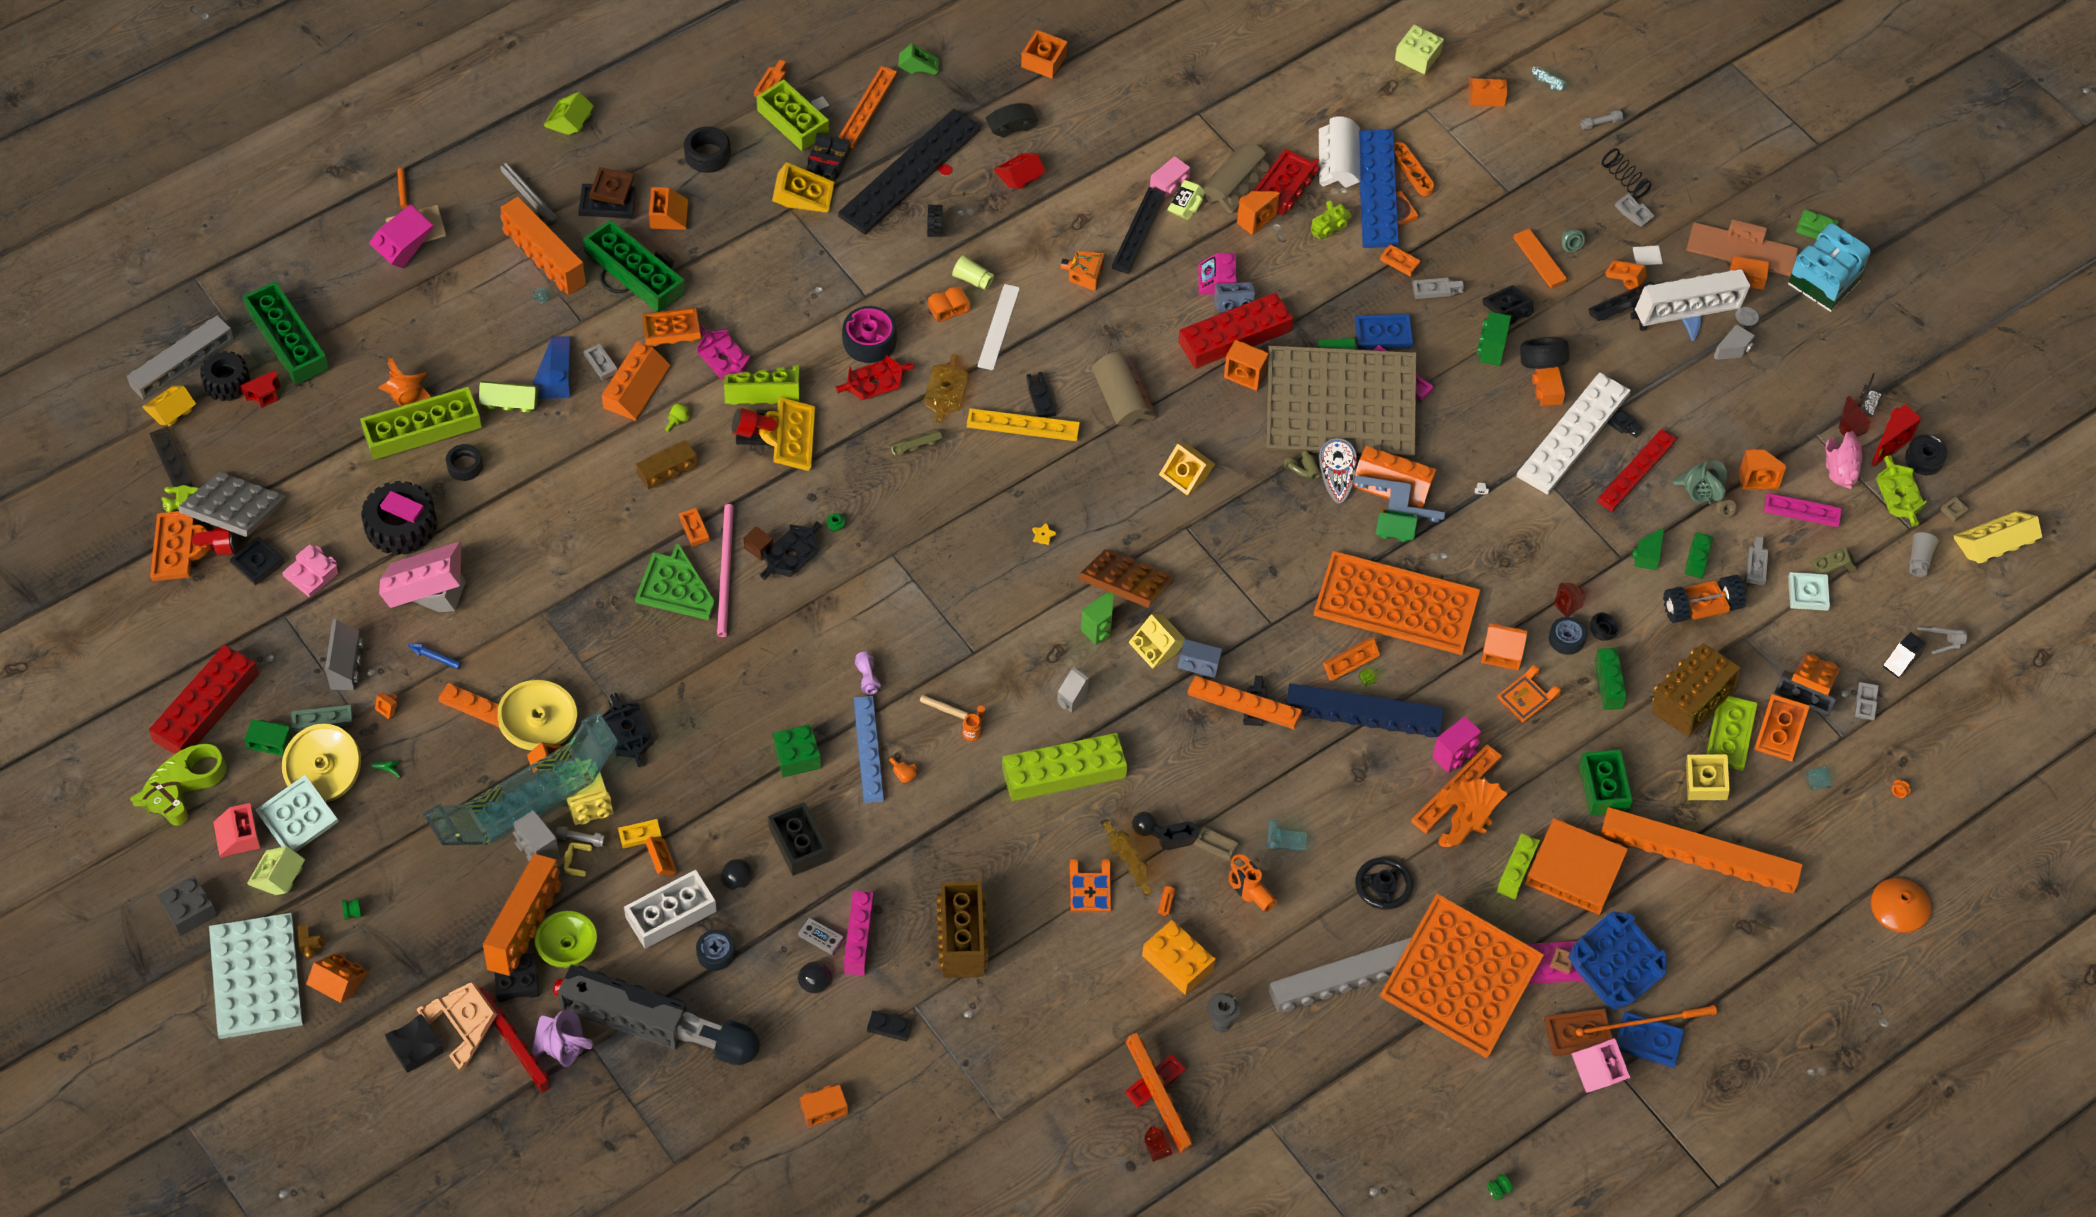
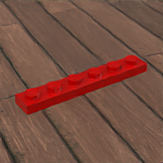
(1636, 470)
(518, 1046)

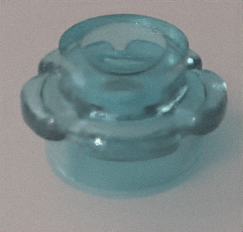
(541, 294)

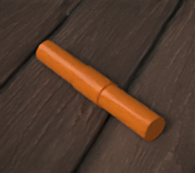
(402, 188)

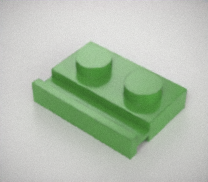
(1812, 223)

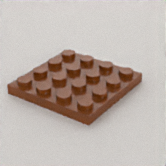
(1126, 578)

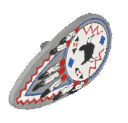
(1338, 468)

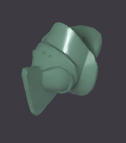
(1705, 481)

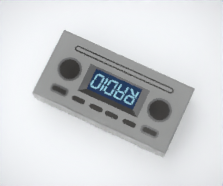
(820, 936)

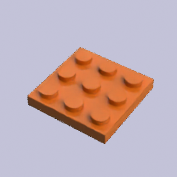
(671, 326)

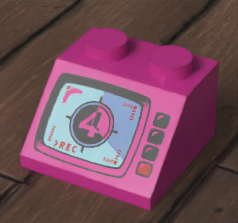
(1216, 270)

